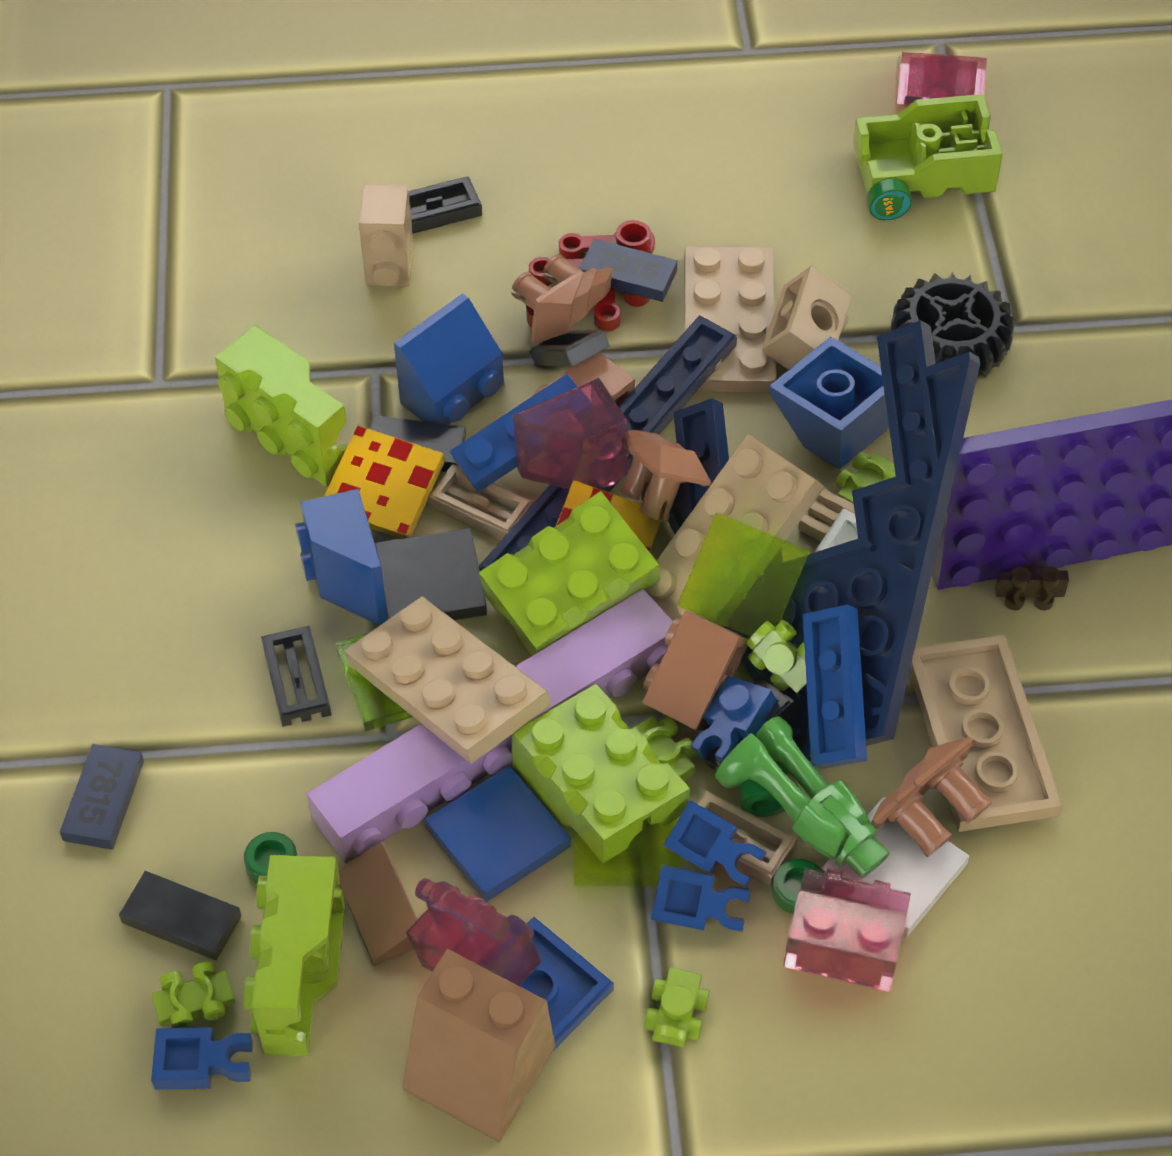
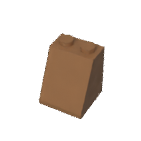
(476, 1045)

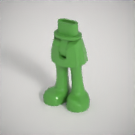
(828, 820)

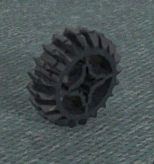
(961, 318)

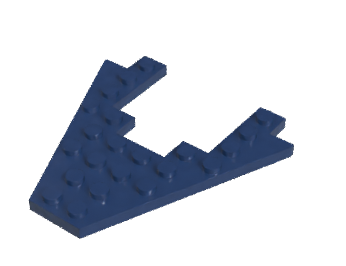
(896, 521)

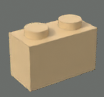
(386, 235)

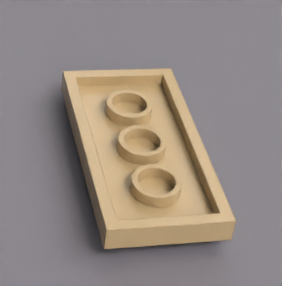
(736, 292)
(752, 489)
(447, 679)
(977, 694)

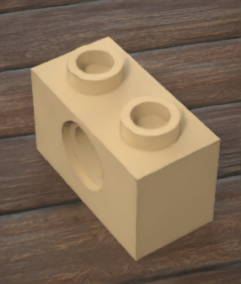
(806, 316)

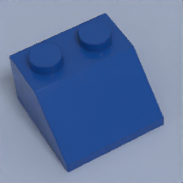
(448, 364)
(833, 402)
(342, 554)

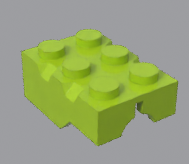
(931, 146)
(271, 394)
(569, 574)
(596, 772)
(295, 950)

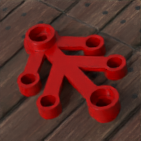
(628, 234)

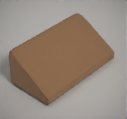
(378, 903)

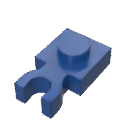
(733, 715)
(708, 840)
(688, 899)
(191, 1056)

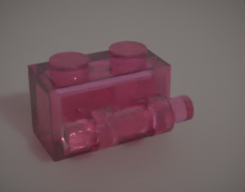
(472, 931)
(843, 936)

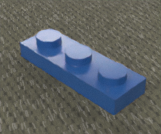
(492, 450)
(834, 687)

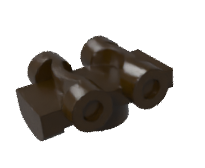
(1034, 582)

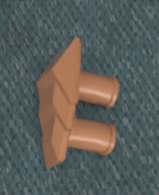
(564, 304)
(658, 471)
(937, 770)

